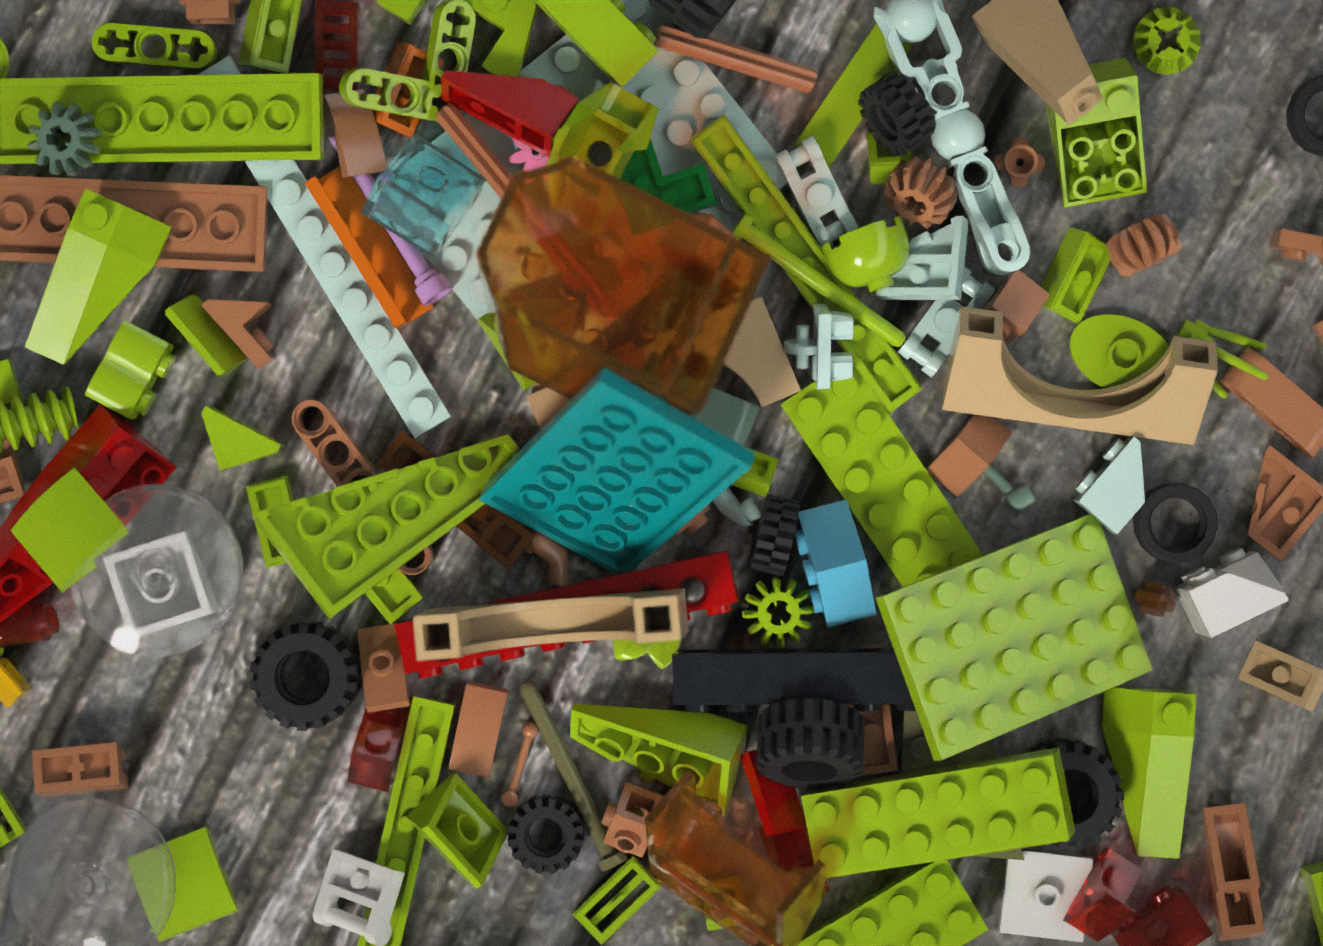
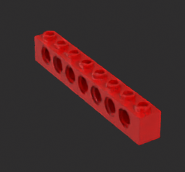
(711, 569)

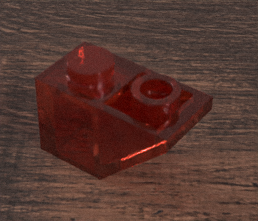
(378, 747)

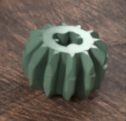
(74, 153)

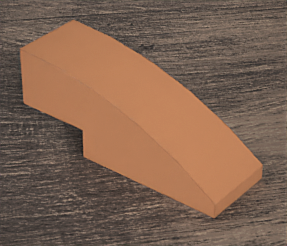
(1232, 872)

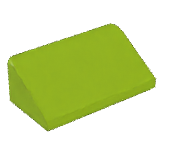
(270, 35)
(1075, 274)
(205, 335)

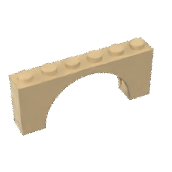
(753, 357)
(1157, 405)
(486, 627)

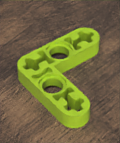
(422, 89)

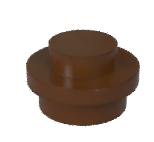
(1155, 599)

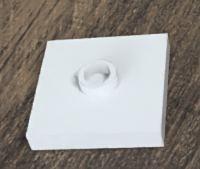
(1040, 894)

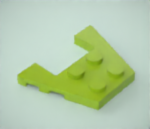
(511, 16)

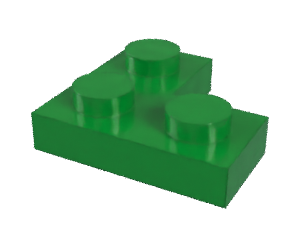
(685, 190)

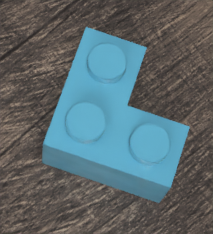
(835, 564)

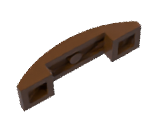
(488, 527)

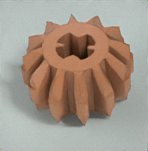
(920, 192)
(1144, 245)

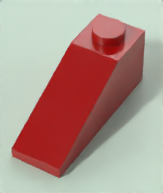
(517, 106)

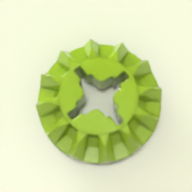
(1147, 40)

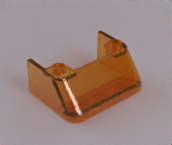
(725, 876)

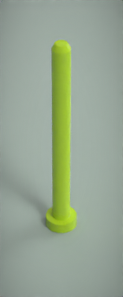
(817, 281)

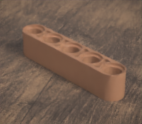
(357, 461)

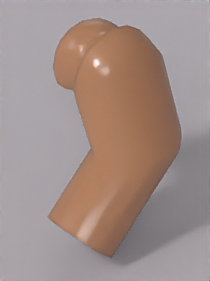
(554, 555)

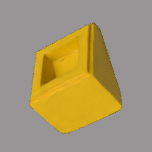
(12, 684)

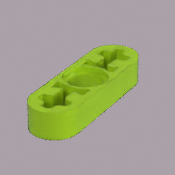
(122, 54)

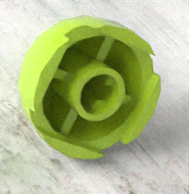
(869, 255)

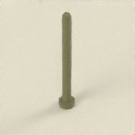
(571, 776)

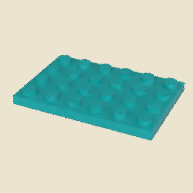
(616, 473)

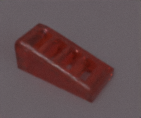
(336, 8)

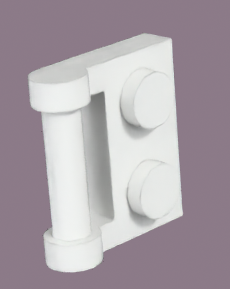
(362, 883)

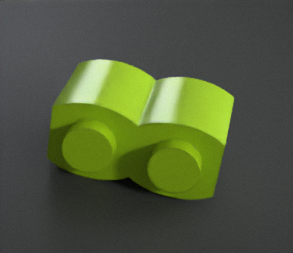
(130, 371)

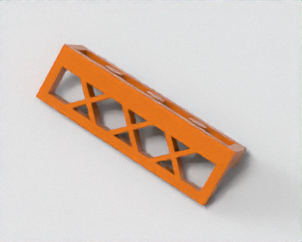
(369, 247)

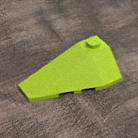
(95, 270)

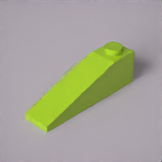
(666, 745)
(1151, 750)

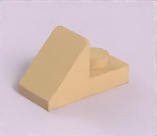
(1283, 676)

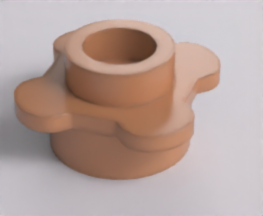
(1019, 150)

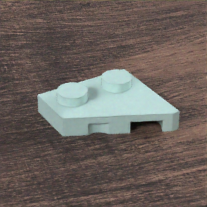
(933, 266)

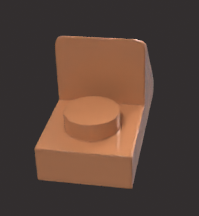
(235, 319)

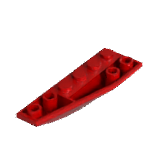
(110, 459)

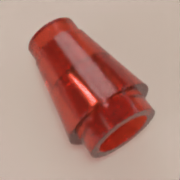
(30, 624)

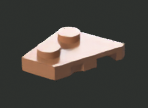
(1283, 505)

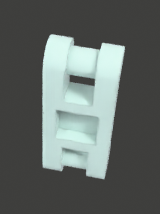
(816, 191)
(940, 324)

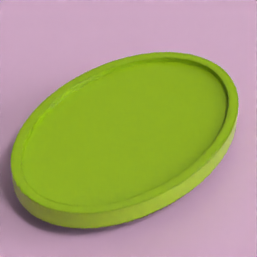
(1114, 349)

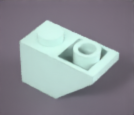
(1116, 488)

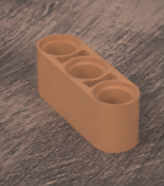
(1278, 403)

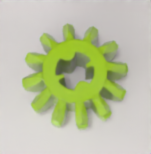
(764, 616)

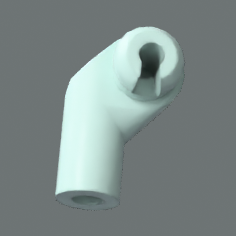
(742, 513)

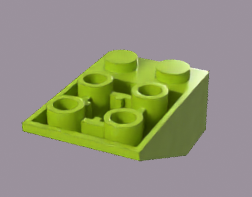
(1103, 150)

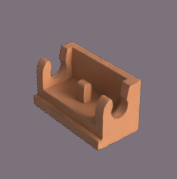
(79, 770)

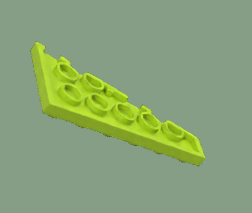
(372, 527)

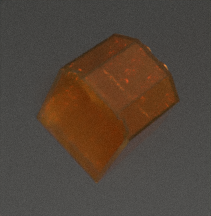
(612, 279)

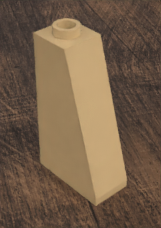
(1042, 51)

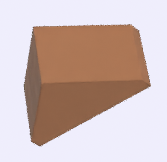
(969, 453)

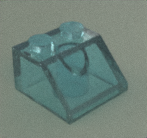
(423, 195)

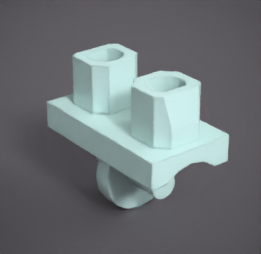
(826, 365)

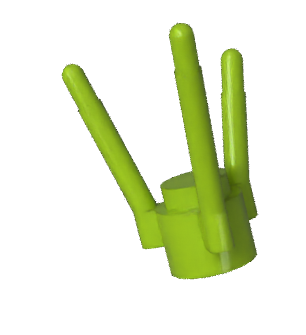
(1201, 330)

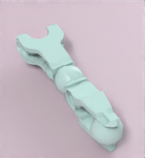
(958, 131)

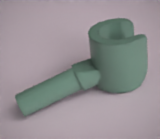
(1017, 497)

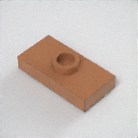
(382, 669)

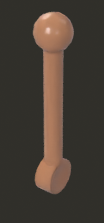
(510, 796)

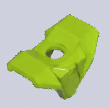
(610, 117)

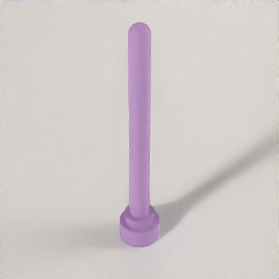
(429, 283)

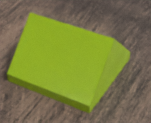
(460, 829)

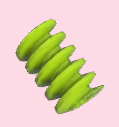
(37, 418)

